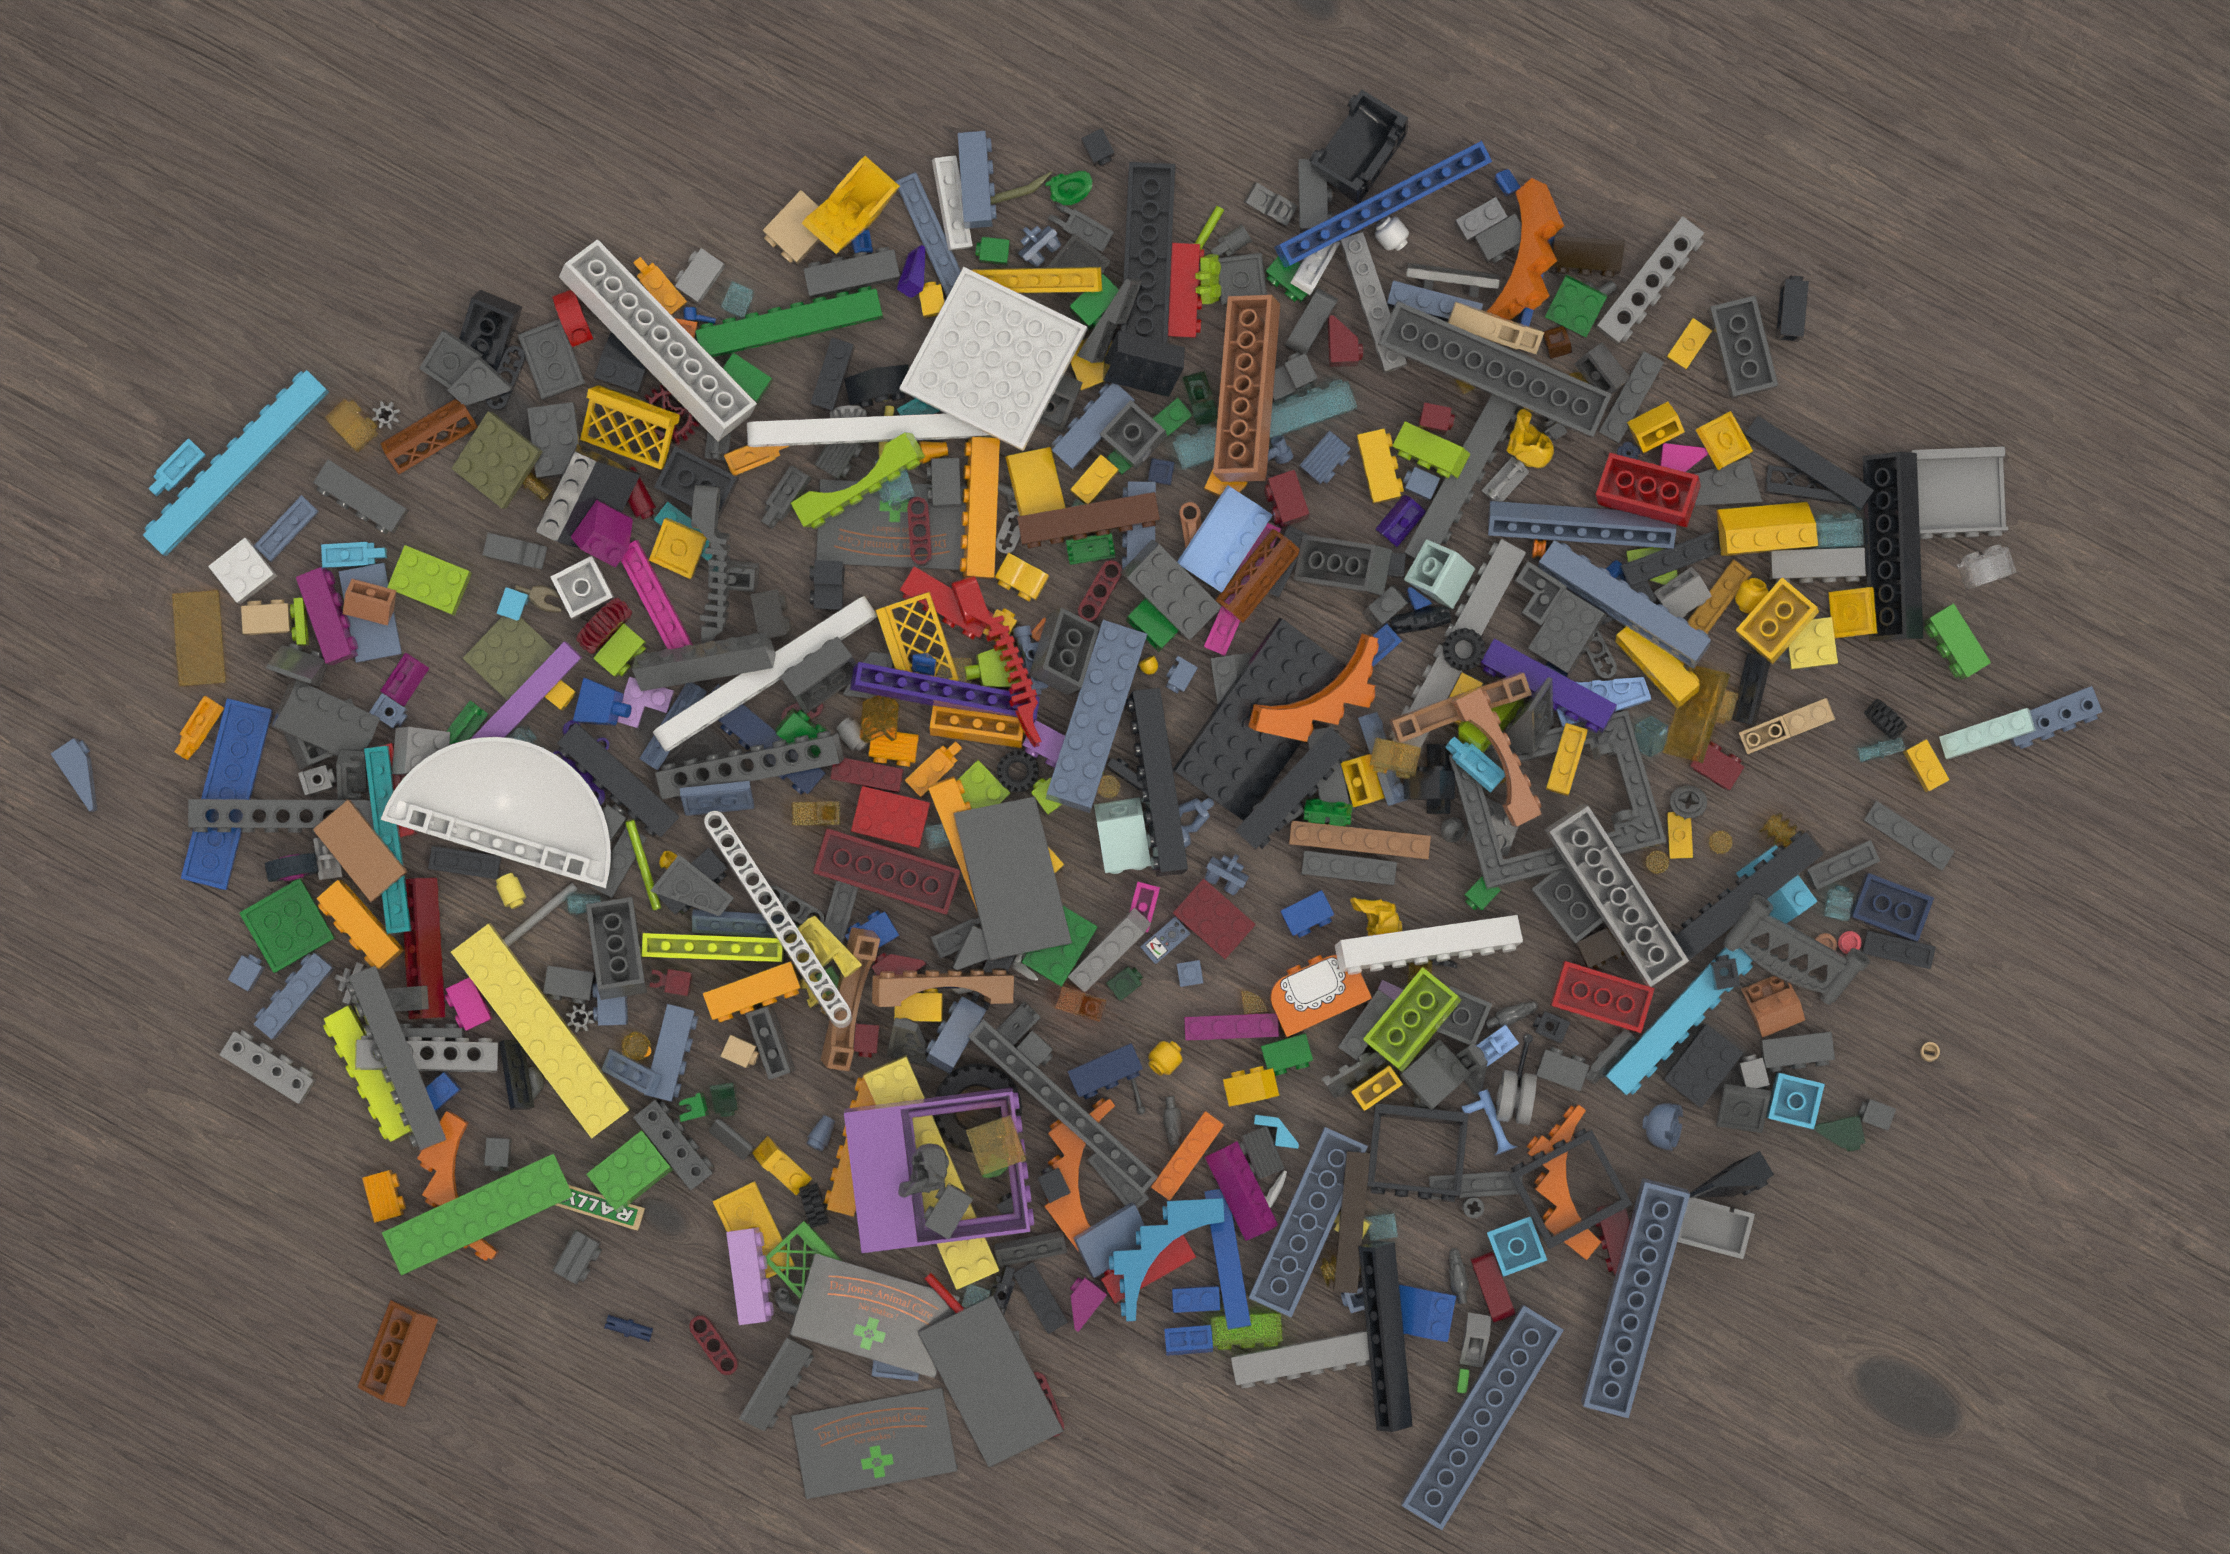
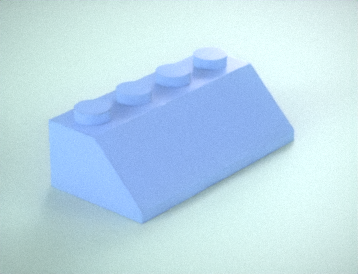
(1224, 538)

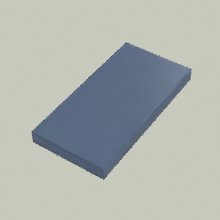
(373, 639)

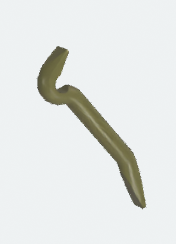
(1021, 191)

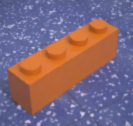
(1187, 1155)

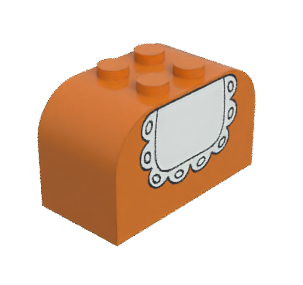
(1315, 994)

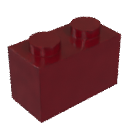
(1436, 418)
(1719, 767)

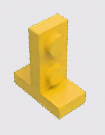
(781, 1165)

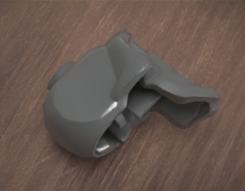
(928, 1170)

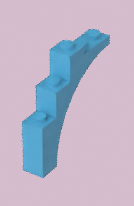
(1181, 1217)

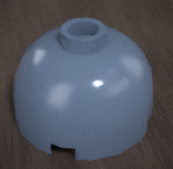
(1663, 1125)

